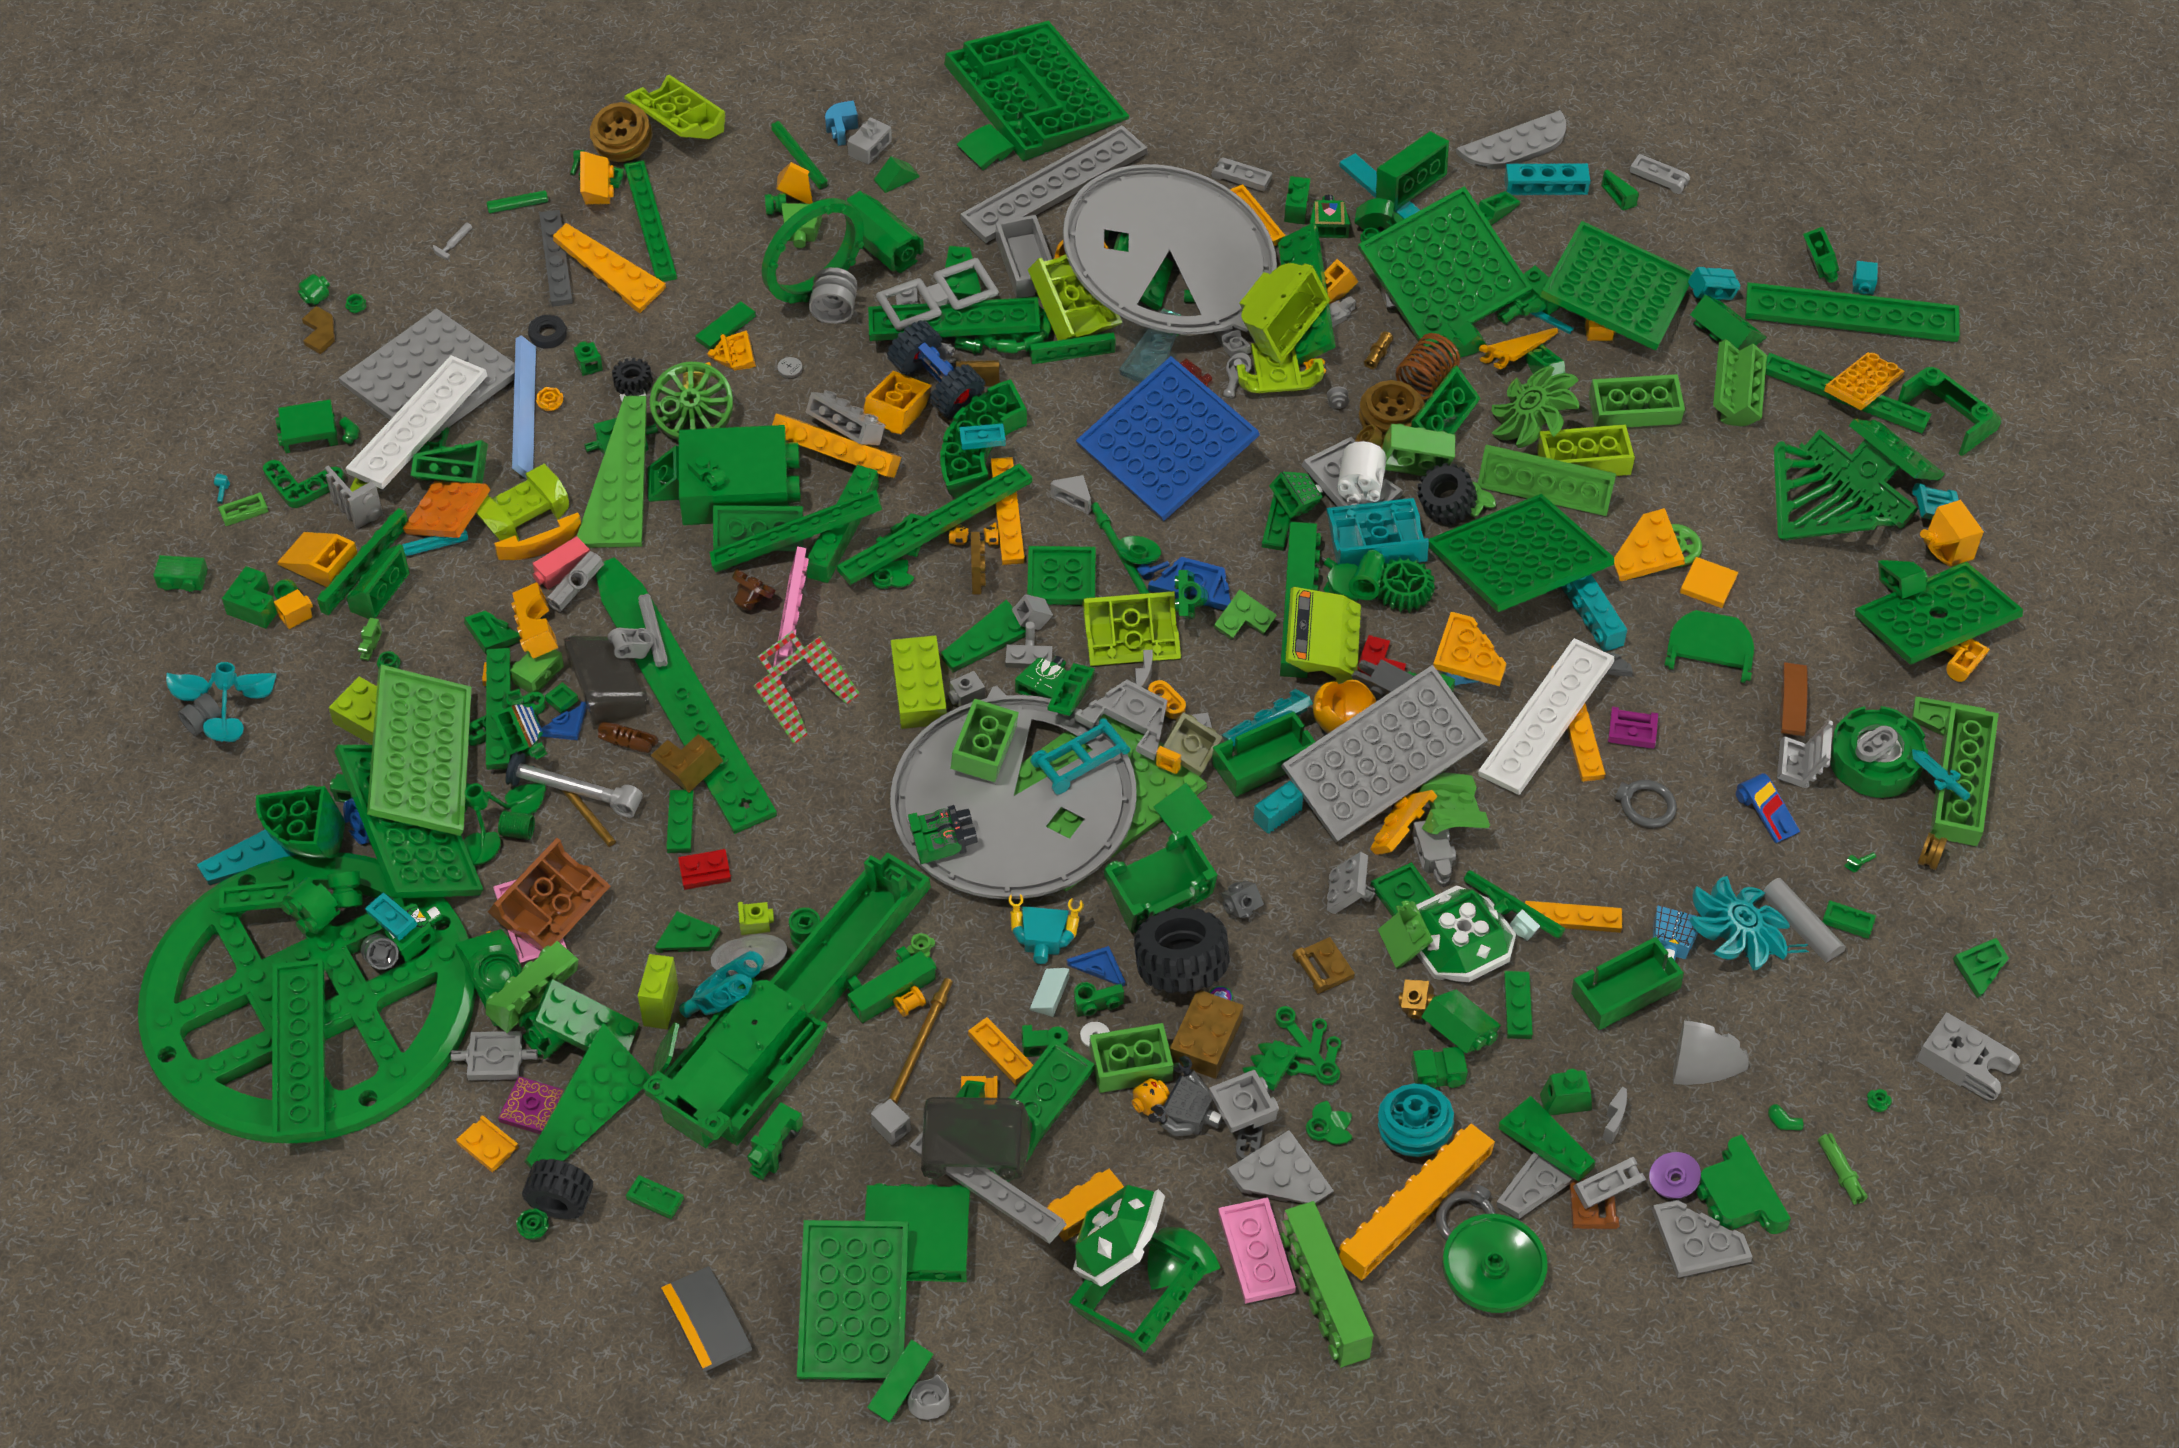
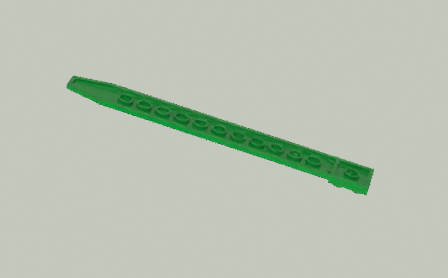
(687, 703)

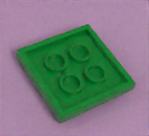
(1156, 289)
(1061, 574)

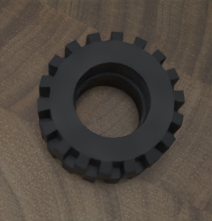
(1440, 481)
(557, 1189)

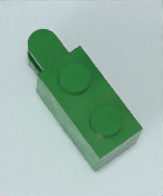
(1822, 254)

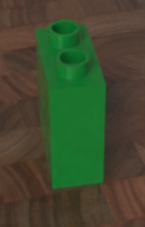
(754, 464)

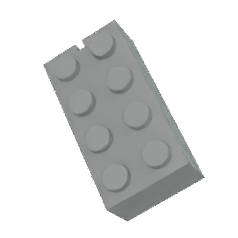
(1020, 246)

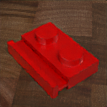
(704, 869)

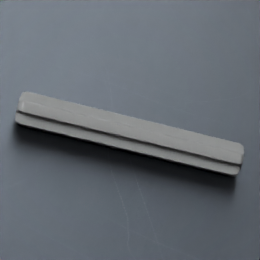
(651, 624)

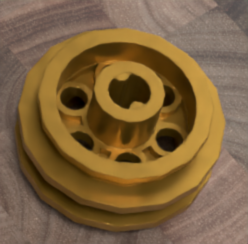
(613, 132)
(1387, 404)

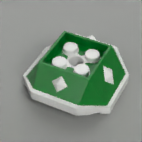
(1458, 953)
(1116, 1233)

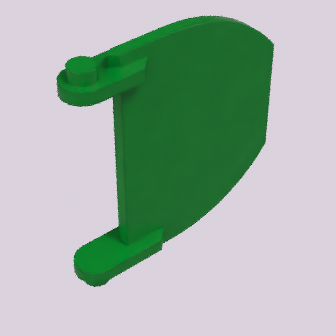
(1713, 640)

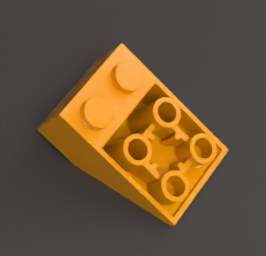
(319, 556)

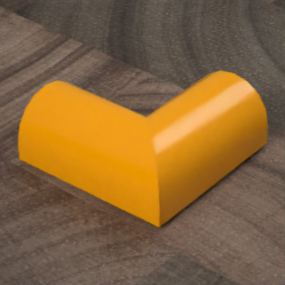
(1966, 658)

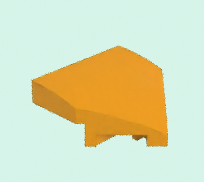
(734, 351)

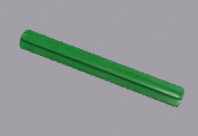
(799, 154)
(1545, 923)

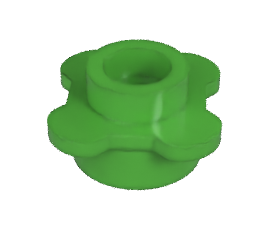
(921, 939)

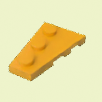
(1396, 823)

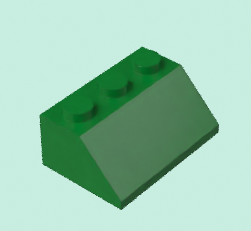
(1725, 323)
(379, 583)

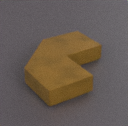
(323, 325)

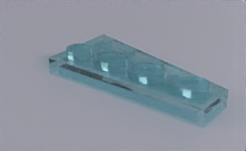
(1149, 353)

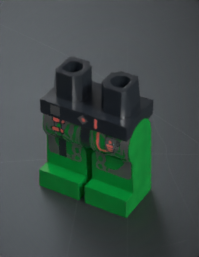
(940, 833)

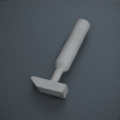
(451, 243)

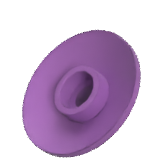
(1672, 1166)

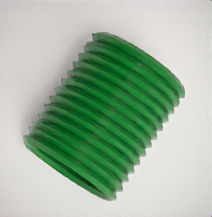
(516, 825)

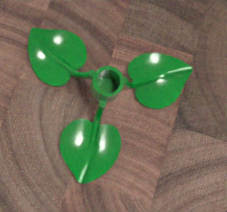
(522, 799)

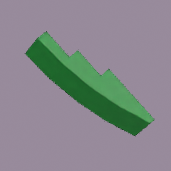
(1498, 206)
(1071, 689)

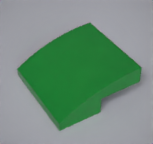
(985, 146)

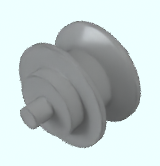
(1338, 397)

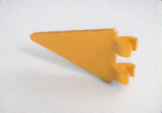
(1515, 348)

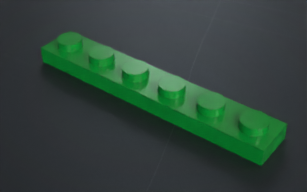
(361, 563)
(497, 685)

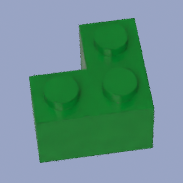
(249, 599)

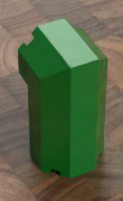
(886, 234)

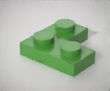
(1241, 610)

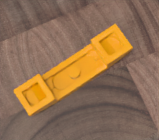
(539, 544)

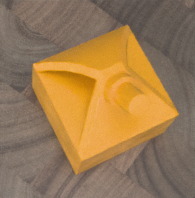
(1953, 534)

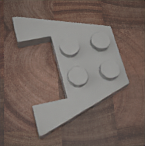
(1132, 707)

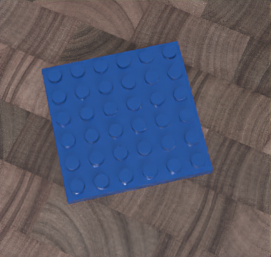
(1167, 438)

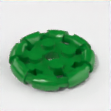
(1007, 342)

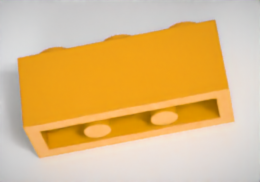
(1083, 1198)

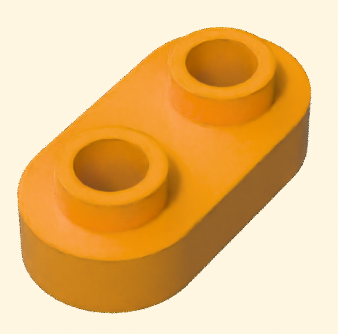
(1173, 699)

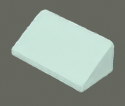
(1050, 991)

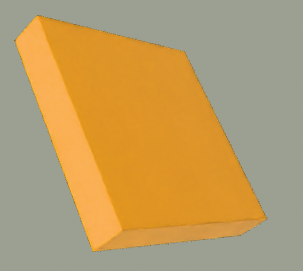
(1709, 582)

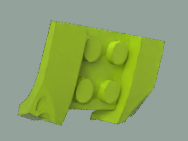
(524, 502)

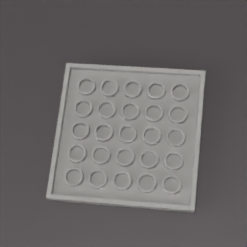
(405, 363)

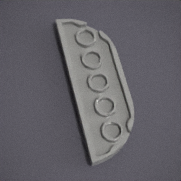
(1516, 143)

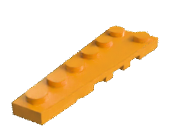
(628, 280)

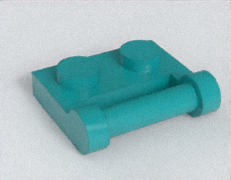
(1930, 499)

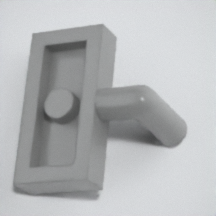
(1024, 655)

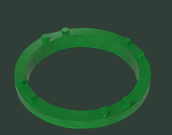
(843, 259)

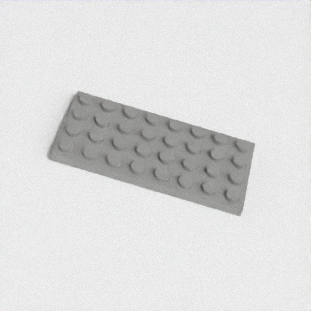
(1384, 753)

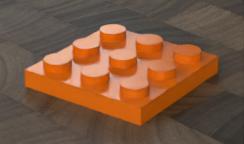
(446, 509)

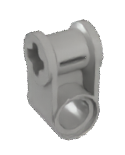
(631, 642)

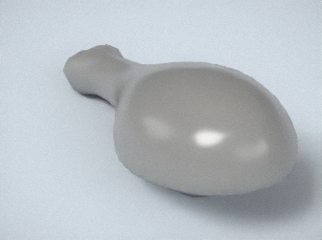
(1236, 359)

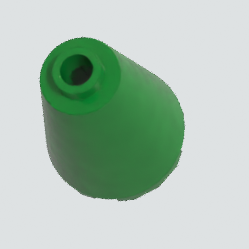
(538, 1038)

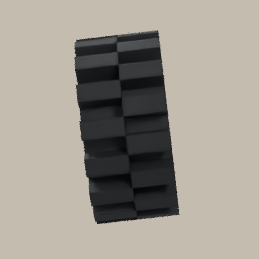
(632, 385)

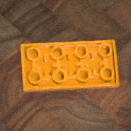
(1864, 380)

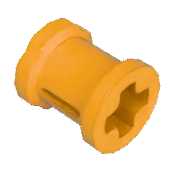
(909, 1001)

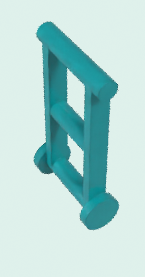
(1062, 783)

